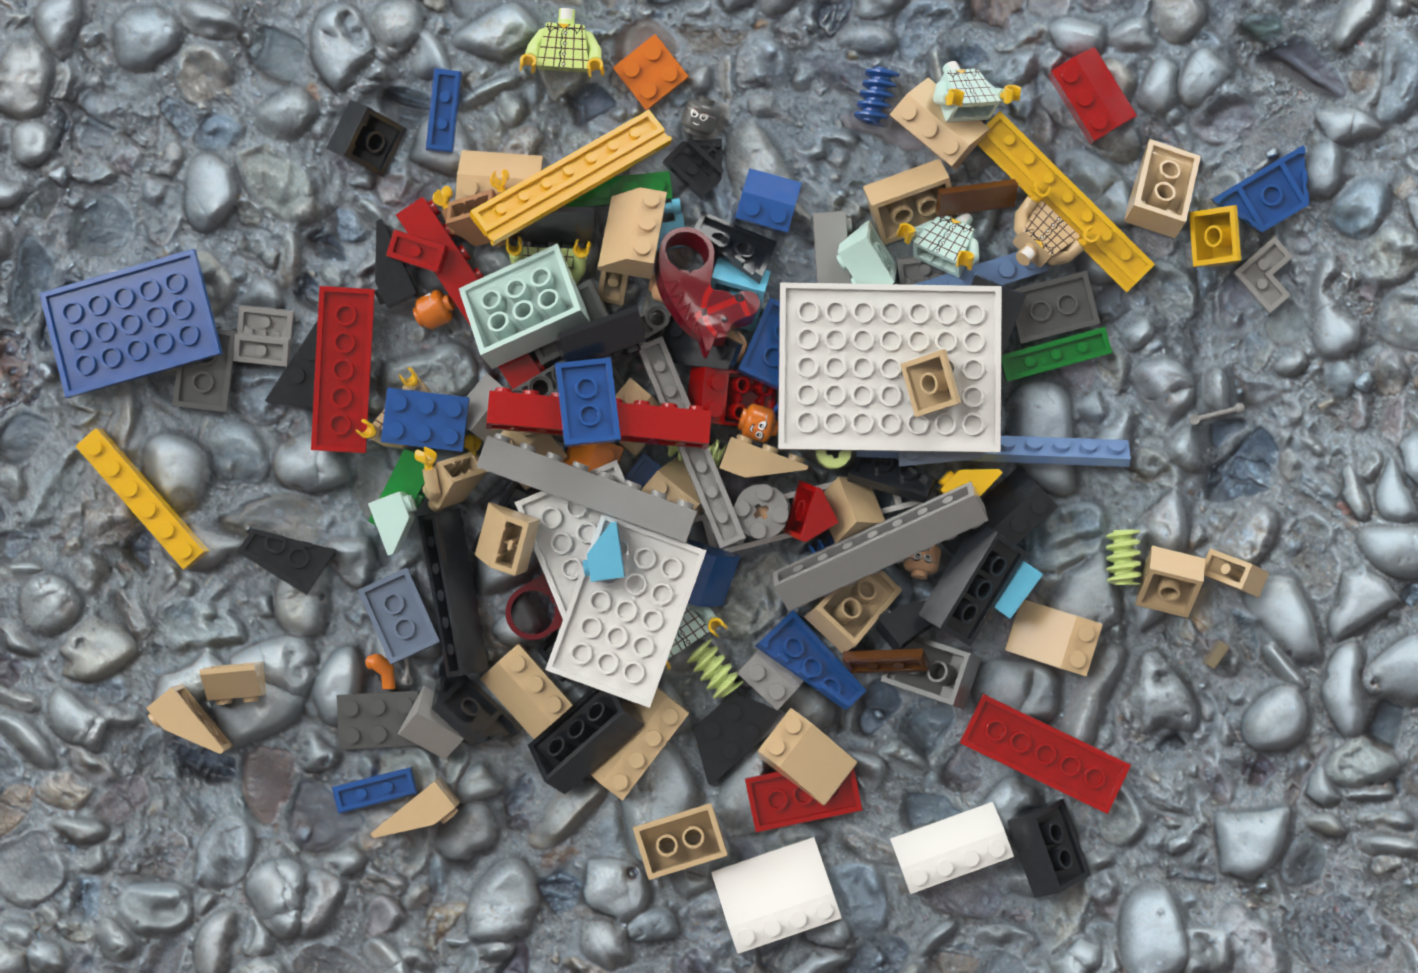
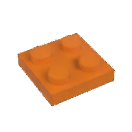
(650, 72)

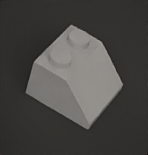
(769, 678)

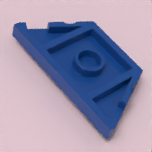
(1270, 193)

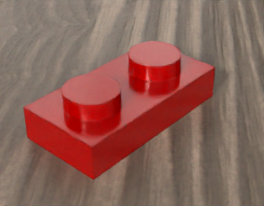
(416, 251)

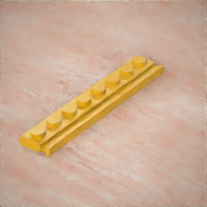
(1028, 165)
(570, 177)

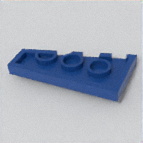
(807, 657)

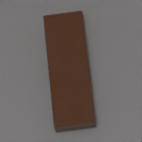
(976, 197)
(886, 660)

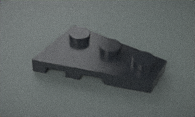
(737, 245)
(687, 351)
(888, 477)

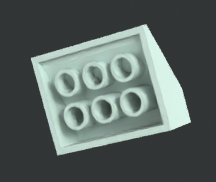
(523, 306)

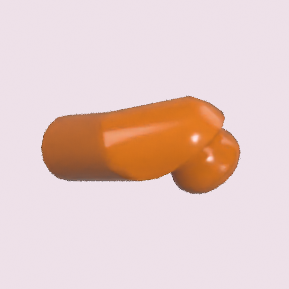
(382, 666)

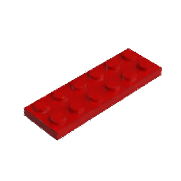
(342, 368)
(1045, 753)

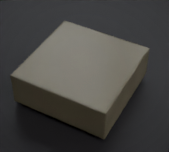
(1215, 654)

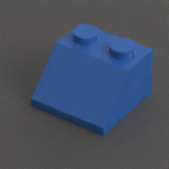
(768, 201)
(714, 576)

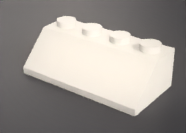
(951, 847)

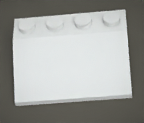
(776, 895)

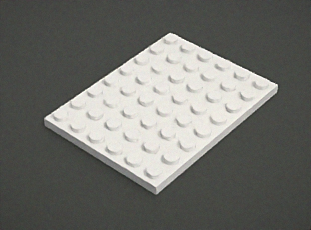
(845, 374)

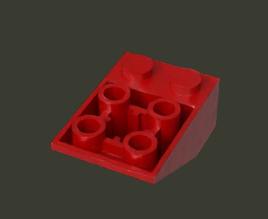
(727, 393)

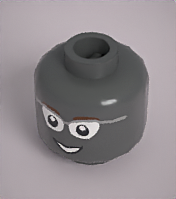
(700, 116)

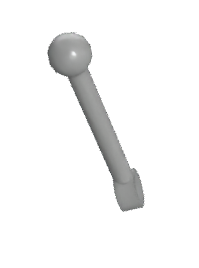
(1194, 419)
(407, 679)

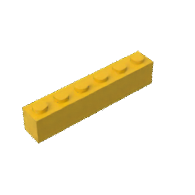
(142, 498)

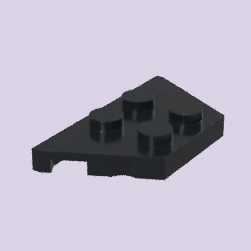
(297, 381)
(471, 710)
(732, 732)

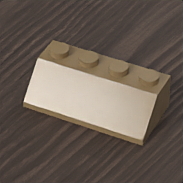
(629, 761)

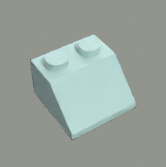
(867, 257)
(393, 519)

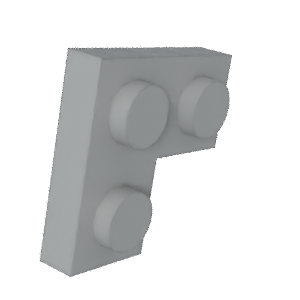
(1258, 272)

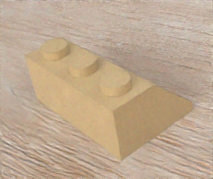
(926, 123)
(477, 167)
(906, 198)
(633, 232)
(527, 690)
(680, 841)

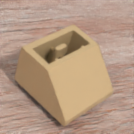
(507, 539)

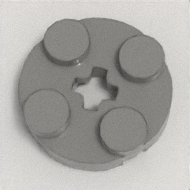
(776, 514)

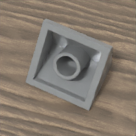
(479, 406)
(427, 728)

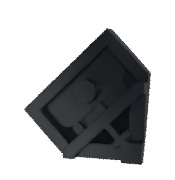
(697, 164)

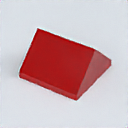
(809, 513)

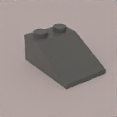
(948, 677)

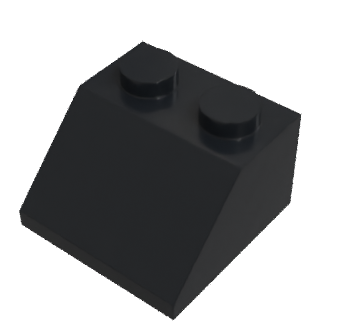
(366, 138)

